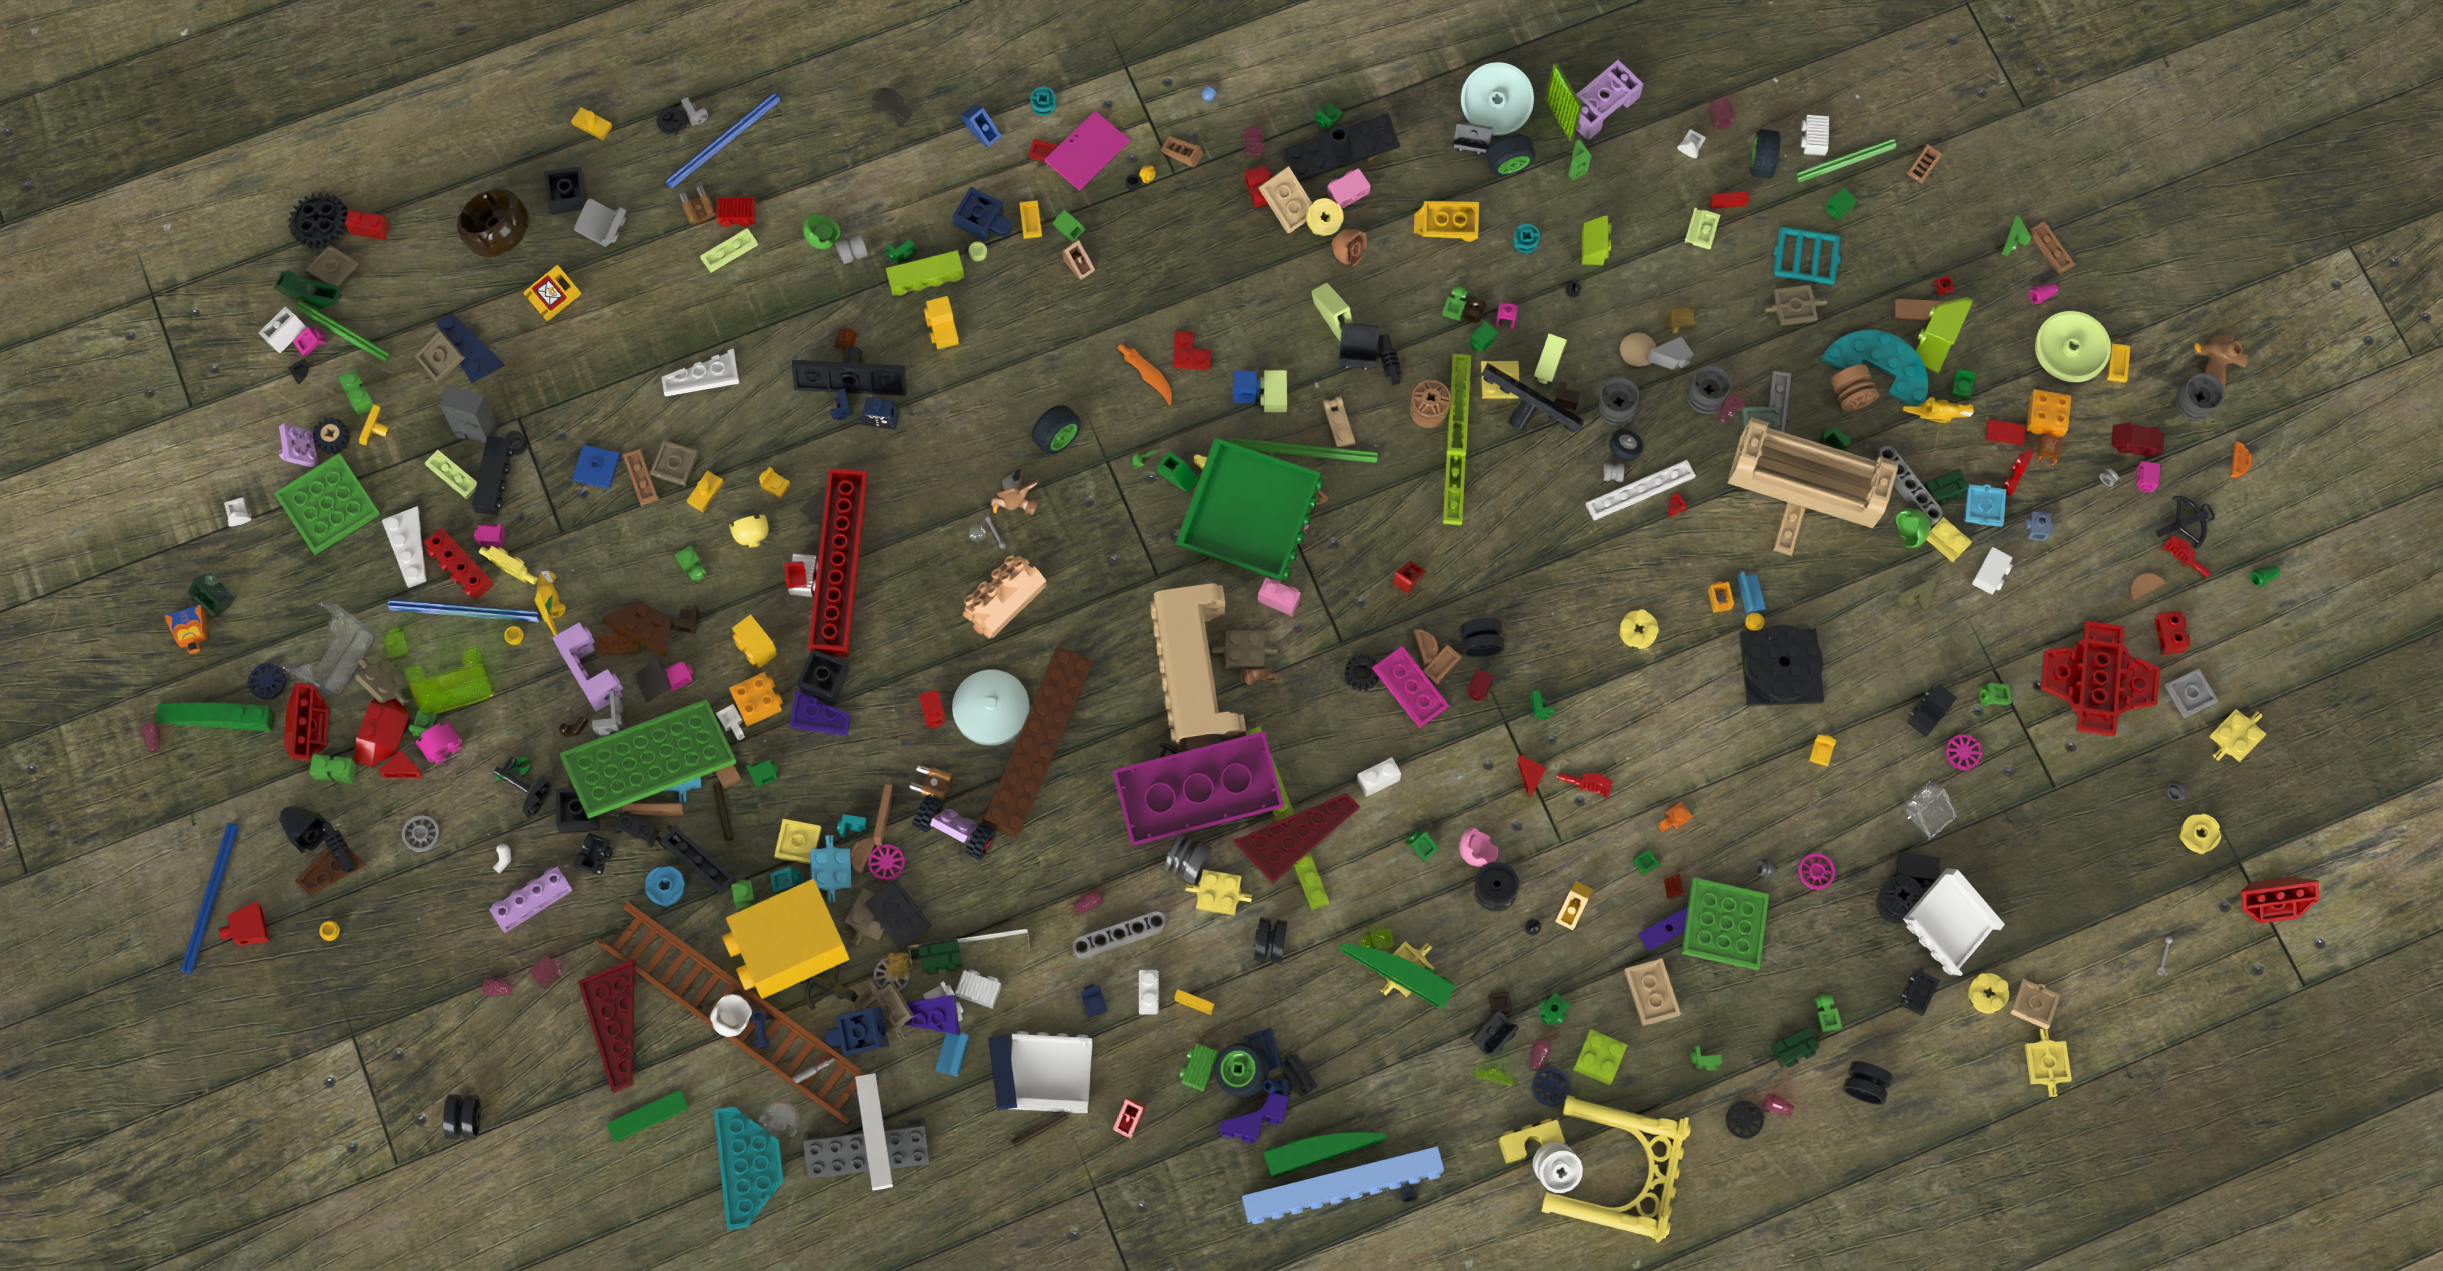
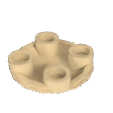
(1636, 348)

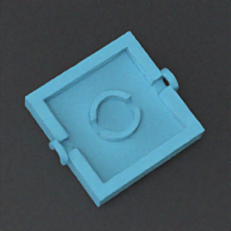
(1985, 505)

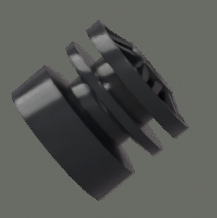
(1893, 907)

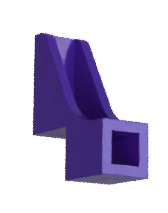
(1249, 1126)

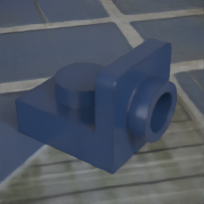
(843, 409)
(1093, 1000)

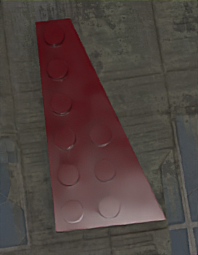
(1288, 841)
(611, 1015)

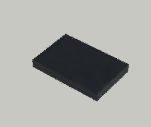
(898, 914)

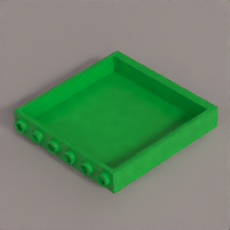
(1250, 510)

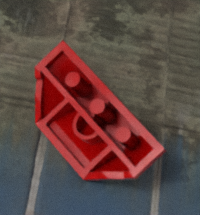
(305, 722)
(380, 732)
(2279, 898)

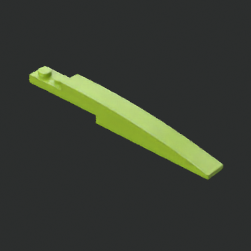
(1457, 440)

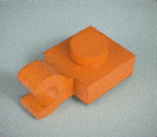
(1675, 816)

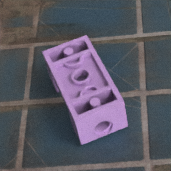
(1622, 89)
(575, 644)

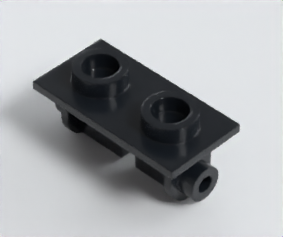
(1298, 1075)

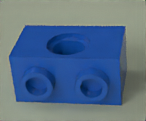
(1245, 387)

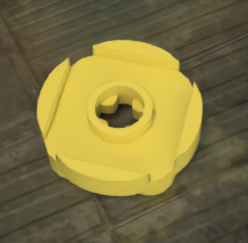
(1330, 208)
(1638, 639)
(2193, 841)
(1985, 982)

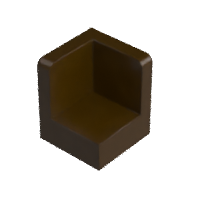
(1566, 398)
(687, 620)

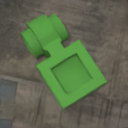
(1455, 306)
(688, 561)
(1828, 1018)

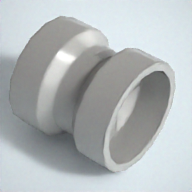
(1613, 472)

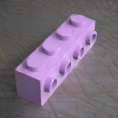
(530, 899)

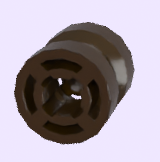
(1474, 310)

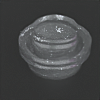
(977, 533)

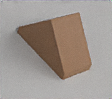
(1077, 260)

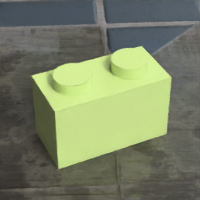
(1275, 391)

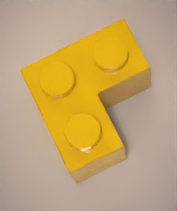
(940, 319)

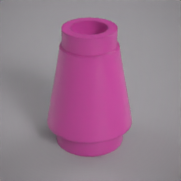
(2042, 292)

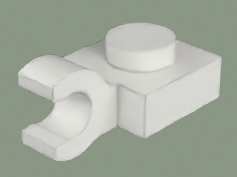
(730, 720)

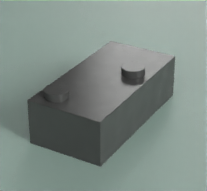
(468, 414)

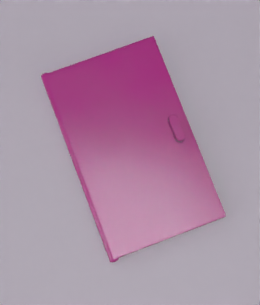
(1084, 156)

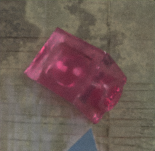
(1253, 141)
(1732, 402)

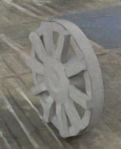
(420, 833)
(887, 979)

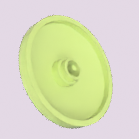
(2072, 346)

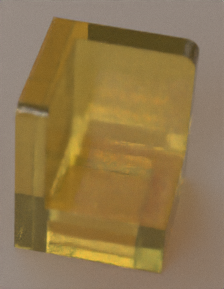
(1680, 318)

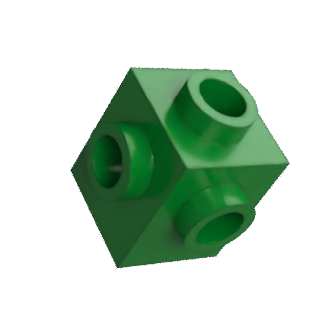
(1556, 1004)

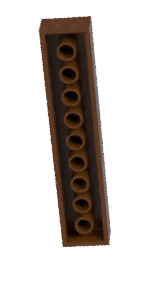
(1037, 742)

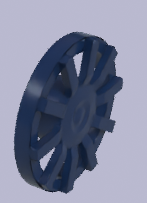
(266, 681)
(1550, 1086)

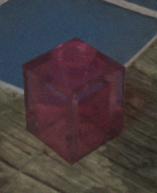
(1721, 113)
(546, 971)

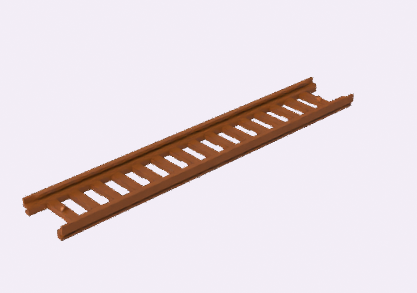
(749, 996)

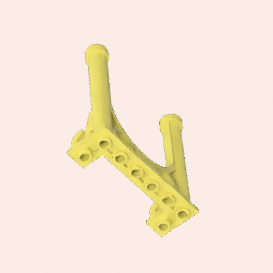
(1634, 1124)

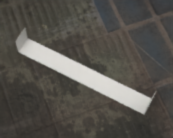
(975, 938)

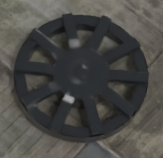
(1744, 1119)

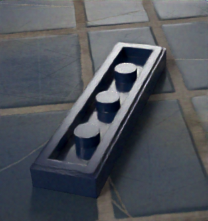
(1002, 1072)

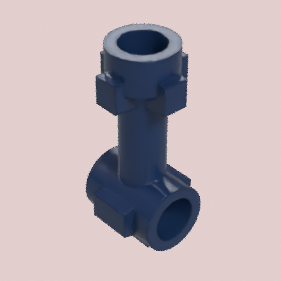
(759, 1019)
(1282, 1087)

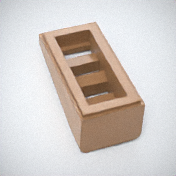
(1932, 152)
(1192, 156)

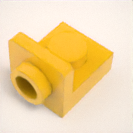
(773, 483)
(1822, 749)

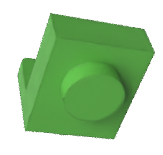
(1708, 1062)

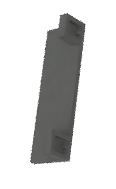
(848, 1152)

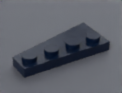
(478, 359)

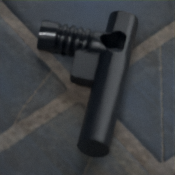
(511, 775)

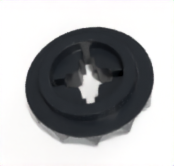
(666, 115)

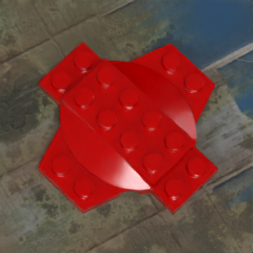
(2100, 678)

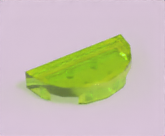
(1494, 1076)

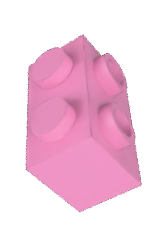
(1348, 188)
(1279, 596)

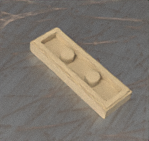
(1789, 529)

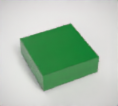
(1645, 862)

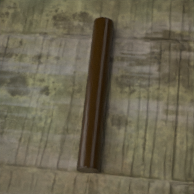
(723, 811)
(1039, 1129)

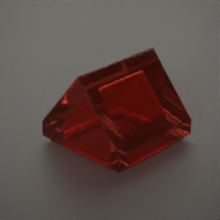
(845, 338)
(1674, 886)

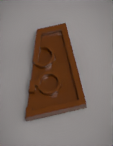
(325, 871)

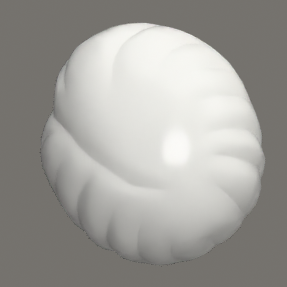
(730, 1015)

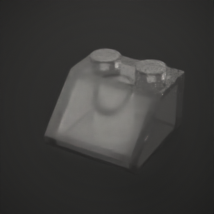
(1930, 809)

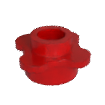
(1946, 280)

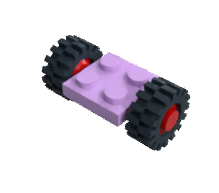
(949, 822)

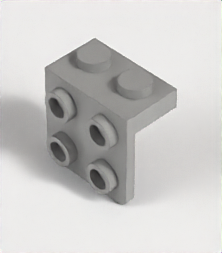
(599, 222)
(612, 725)

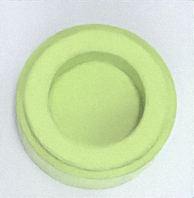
(977, 251)

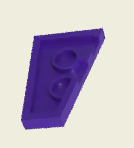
(818, 717)
(935, 1014)

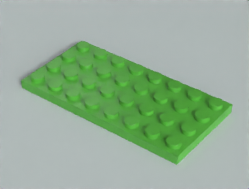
(647, 758)

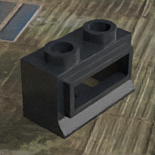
(636, 828)

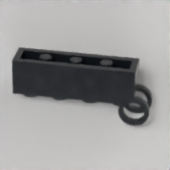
(493, 472)
(696, 860)

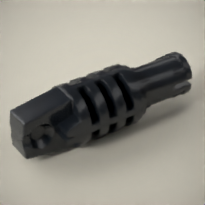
(1389, 359)
(338, 847)

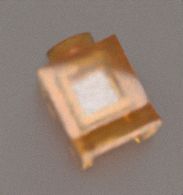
(2049, 447)

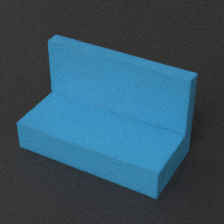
(1751, 593)
(952, 1054)

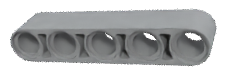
(1918, 489)
(1125, 927)

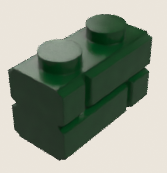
(1947, 487)
(940, 956)
(1794, 1047)

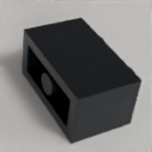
(1919, 867)

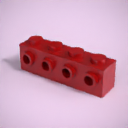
(458, 563)

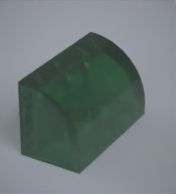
(211, 594)

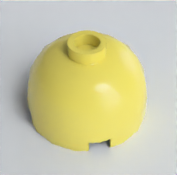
(750, 530)

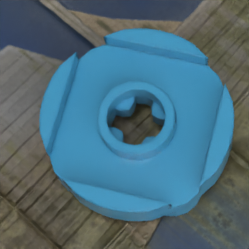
(665, 875)

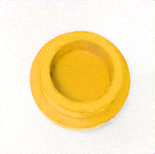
(1147, 173)
(1754, 622)
(513, 635)
(329, 930)

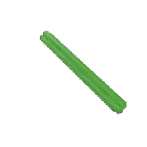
(1845, 160)
(342, 331)

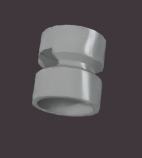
(851, 249)

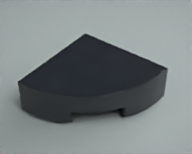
(299, 370)

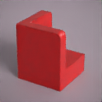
(795, 575)

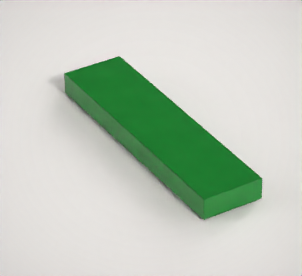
(647, 1116)

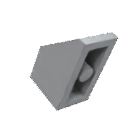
(1671, 354)

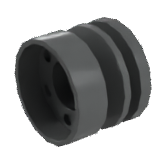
(1709, 380)
(1621, 392)
(2199, 396)
(1187, 859)

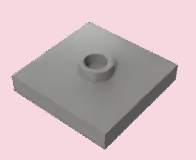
(2191, 693)

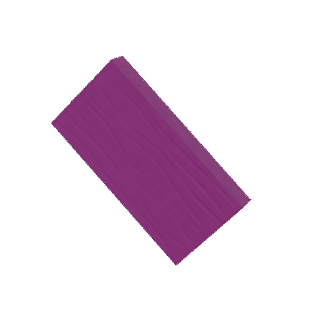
(1198, 788)

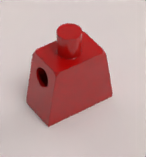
(246, 926)

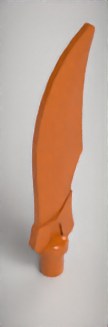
(1147, 371)

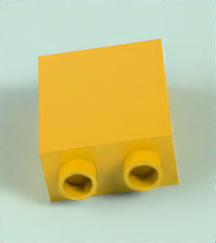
(784, 940)

